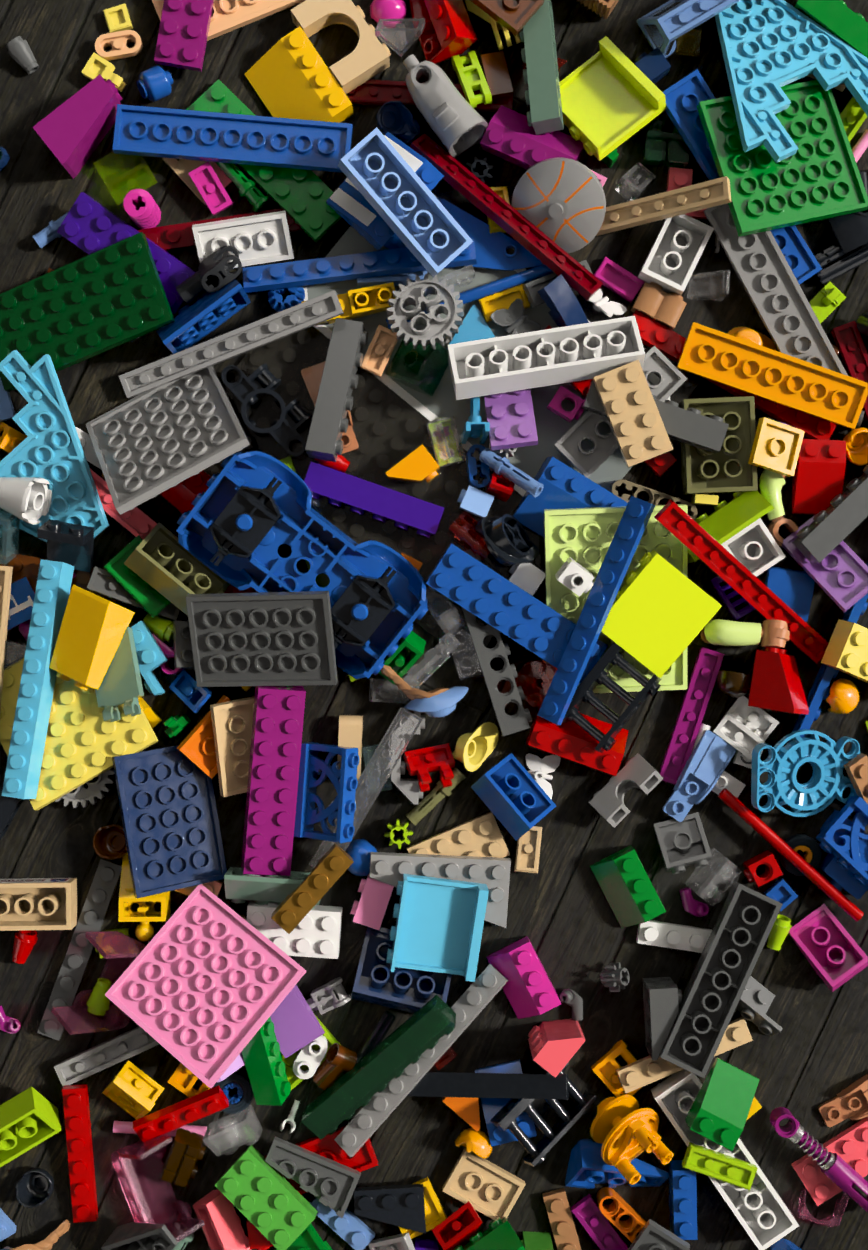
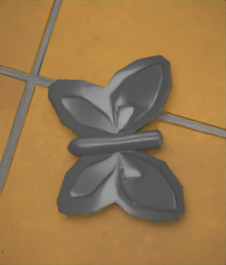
(515, 319)

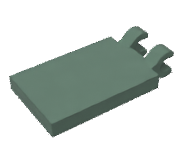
(121, 682)

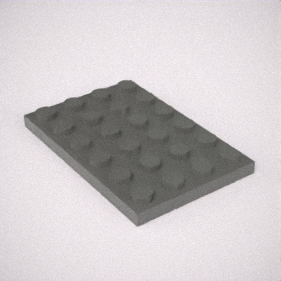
(262, 639)

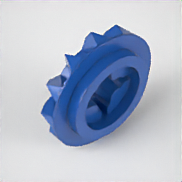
(277, 302)

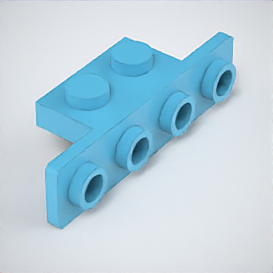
(149, 657)

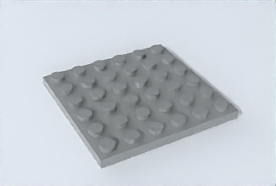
(165, 437)

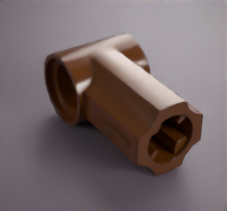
(337, 1060)

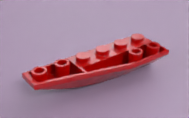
(446, 28)

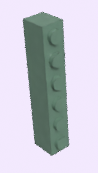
(542, 71)

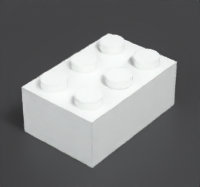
(675, 253)

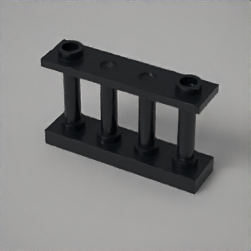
(599, 675)
(514, 1107)

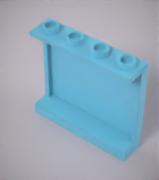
(438, 925)

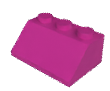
(528, 983)

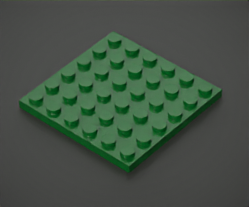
(801, 189)

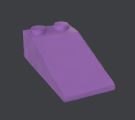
(295, 1023)

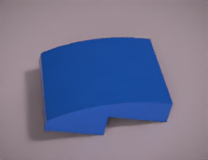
(793, 588)

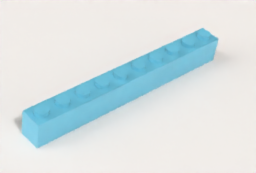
(37, 681)

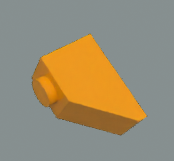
(415, 467)

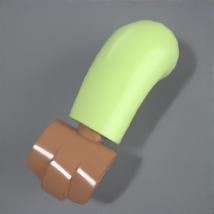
(770, 488)
(733, 633)

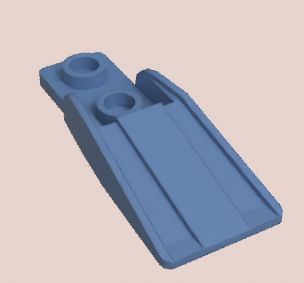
(699, 774)

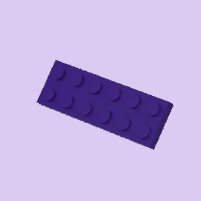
(95, 228)

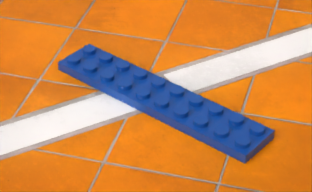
(682, 110)
(231, 138)

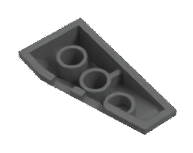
(140, 1237)

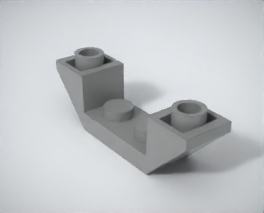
(408, 786)

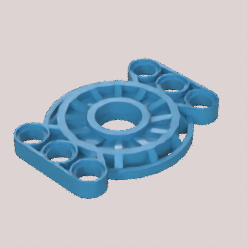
(782, 767)

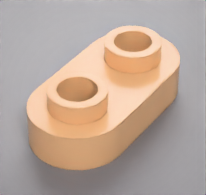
(119, 43)

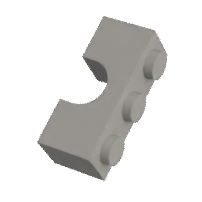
(635, 774)

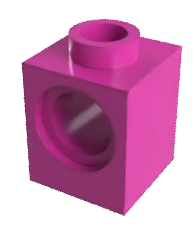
(564, 394)

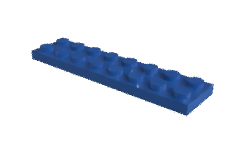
(506, 607)

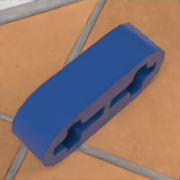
(472, 468)

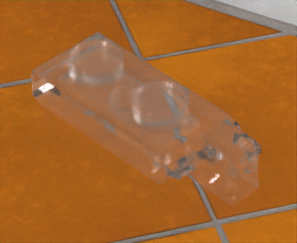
(432, 661)

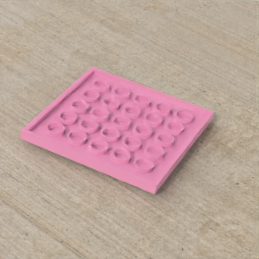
(205, 984)

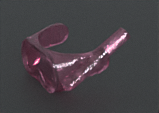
(830, 1221)

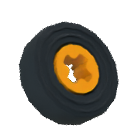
(803, 843)

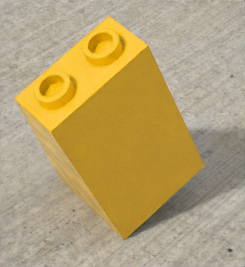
(88, 638)

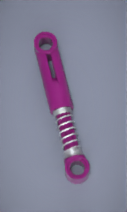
(831, 1164)

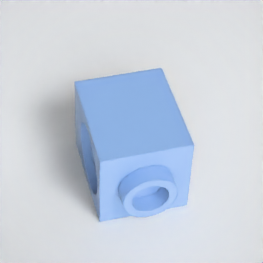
(475, 501)

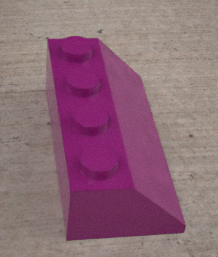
(514, 141)

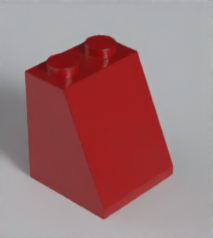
(777, 683)

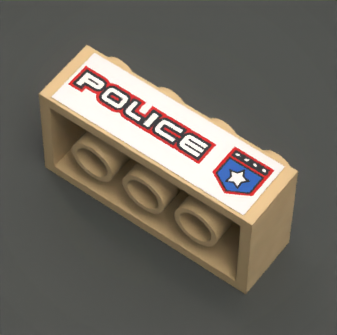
(38, 904)

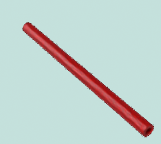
(790, 854)

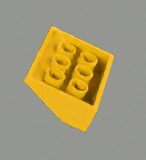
(298, 83)

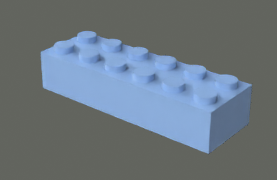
(404, 202)

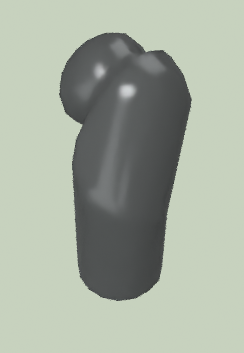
(574, 1001)

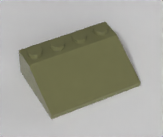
(728, 469)

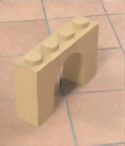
(368, 57)

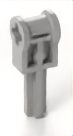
(328, 996)

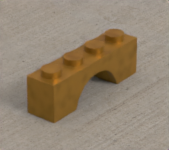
(312, 889)

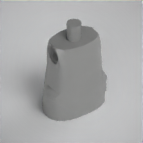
(443, 106)

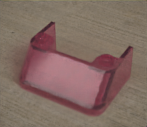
(120, 952)
(147, 1195)

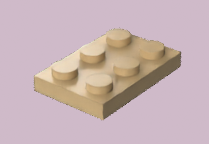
(484, 1185)

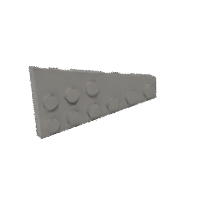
(485, 870)

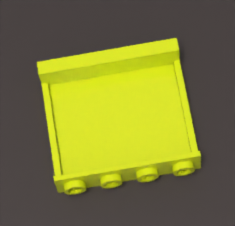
(608, 100)
(658, 613)

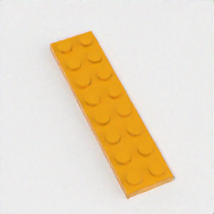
(773, 375)

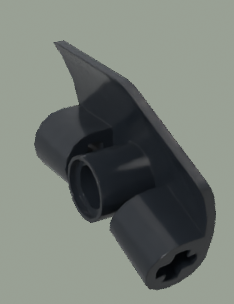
(852, 228)

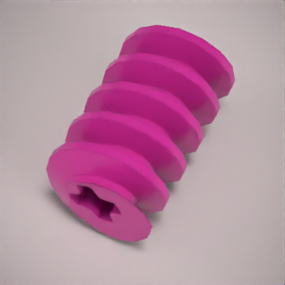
(142, 209)

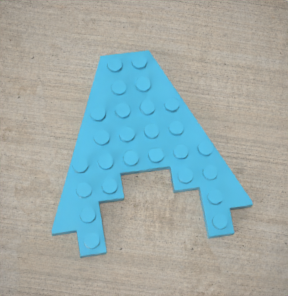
(771, 47)
(51, 447)

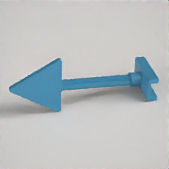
(472, 329)

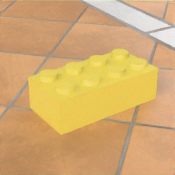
(848, 650)

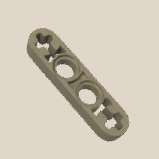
(654, 496)

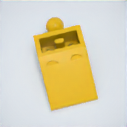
(146, 911)

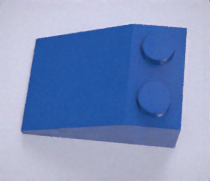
(492, 1106)

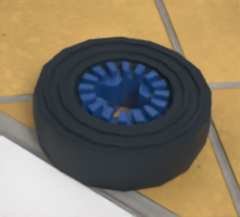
(245, 1092)

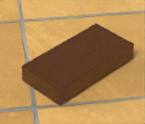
(496, 74)

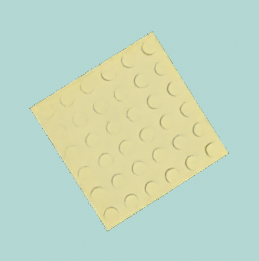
(77, 737)

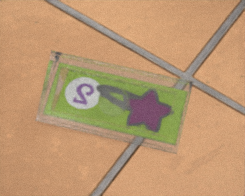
(446, 441)

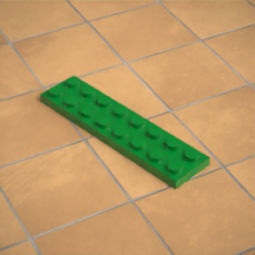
(294, 190)

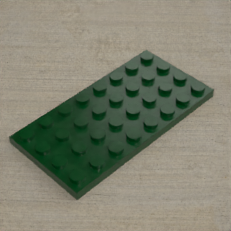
(84, 307)

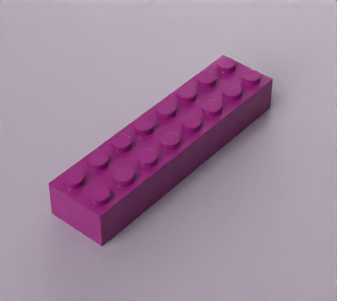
(273, 780)

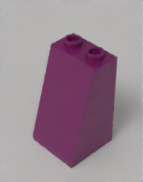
(80, 124)

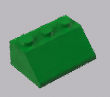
(627, 888)
(498, 1237)

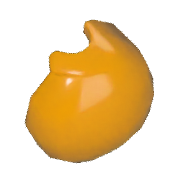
(857, 446)
(843, 696)
(475, 1142)

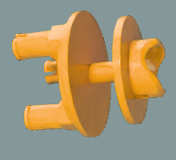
(626, 1134)

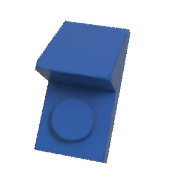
(186, 689)

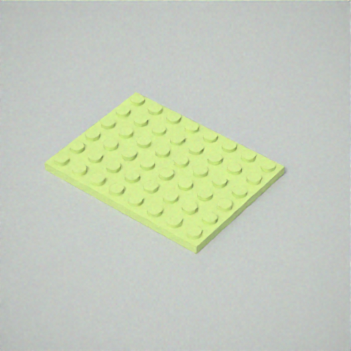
(586, 537)

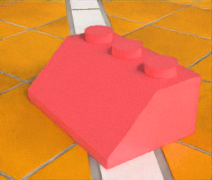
(555, 1043)

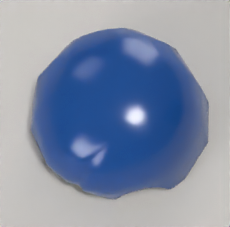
(360, 851)

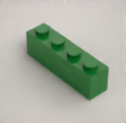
(838, 20)
(266, 1067)

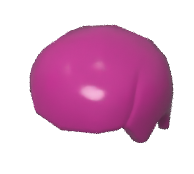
(387, 9)

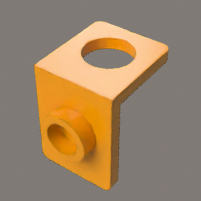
(10, 438)

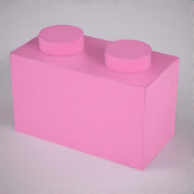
(372, 903)

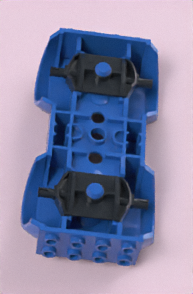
(265, 504)

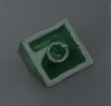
(419, 367)

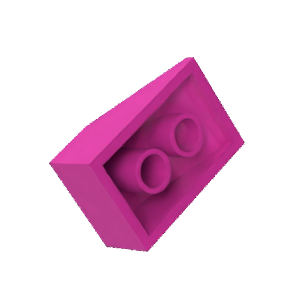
(828, 947)

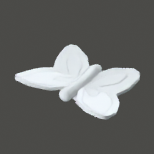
(608, 308)
(540, 768)

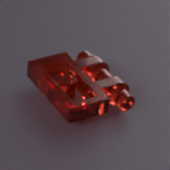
(464, 530)

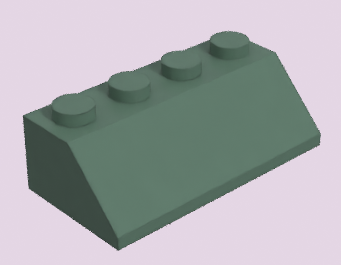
(261, 887)

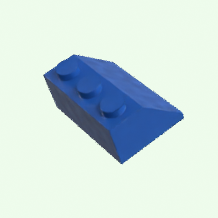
(513, 796)

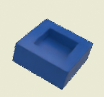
(781, 892)

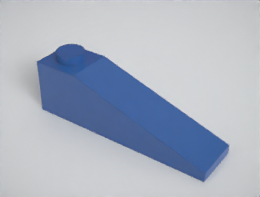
(588, 1169)

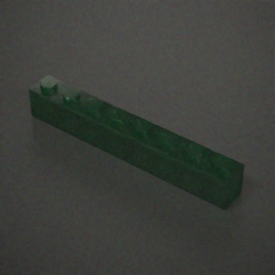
(379, 1067)

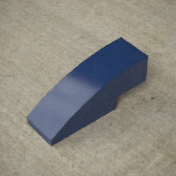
(562, 303)

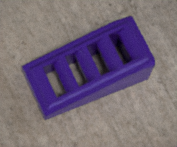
(735, 615)

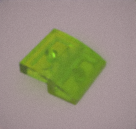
(124, 173)

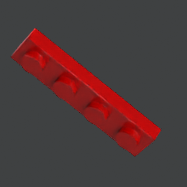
(180, 1114)

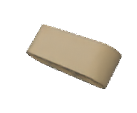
(350, 735)

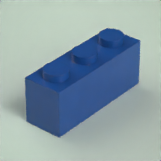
(682, 1201)

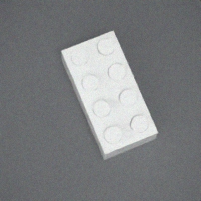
(315, 936)

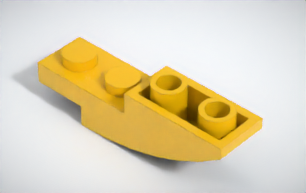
(364, 301)

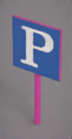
(21, 602)

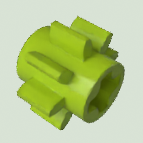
(399, 840)

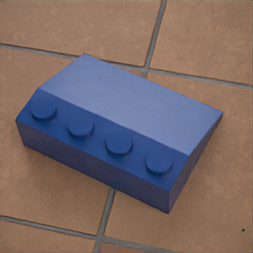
(203, 316)
(562, 490)

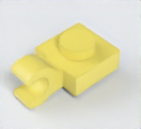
(98, 65)

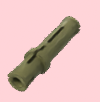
(434, 798)

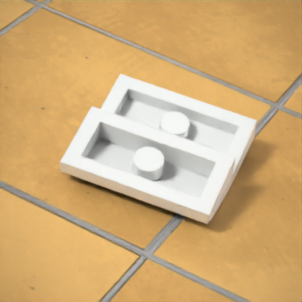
(745, 726)

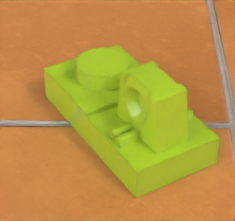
(826, 301)

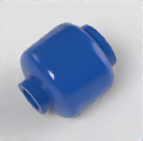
(155, 83)

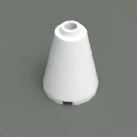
(25, 497)

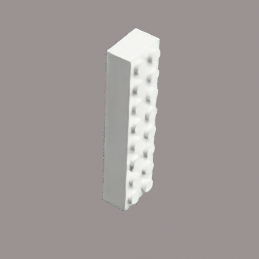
(543, 357)
(757, 1209)

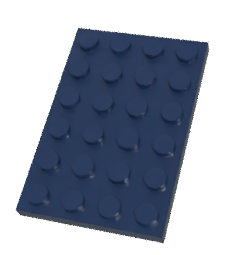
(168, 821)

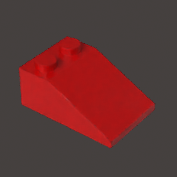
(818, 475)

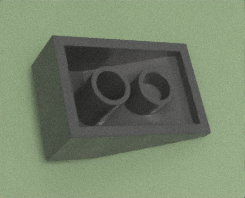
(660, 1011)

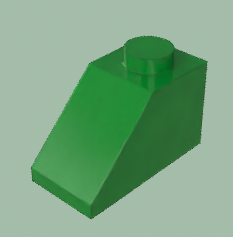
(406, 655)

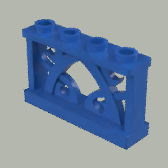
(345, 783)
(851, 842)

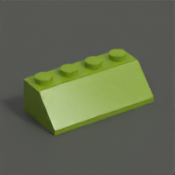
(732, 517)

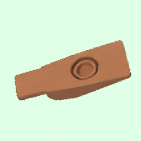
(312, 378)
(849, 1103)

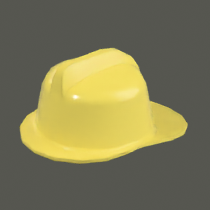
(475, 747)

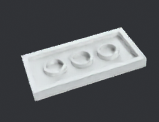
(255, 237)

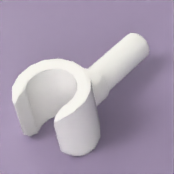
(291, 1117)

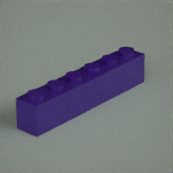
(374, 499)

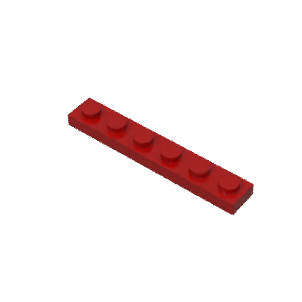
(80, 1153)

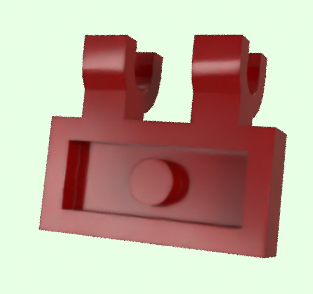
(430, 759)

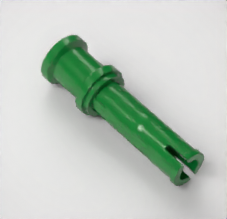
(246, 187)

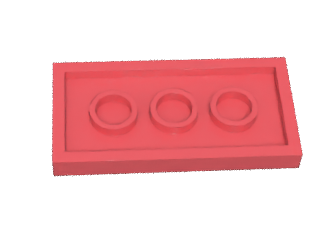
(850, 1146)

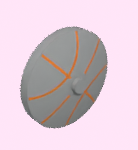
(562, 201)

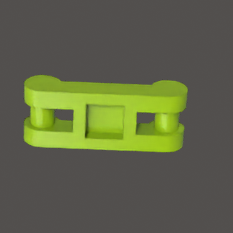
(472, 78)

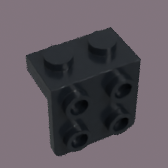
(68, 543)

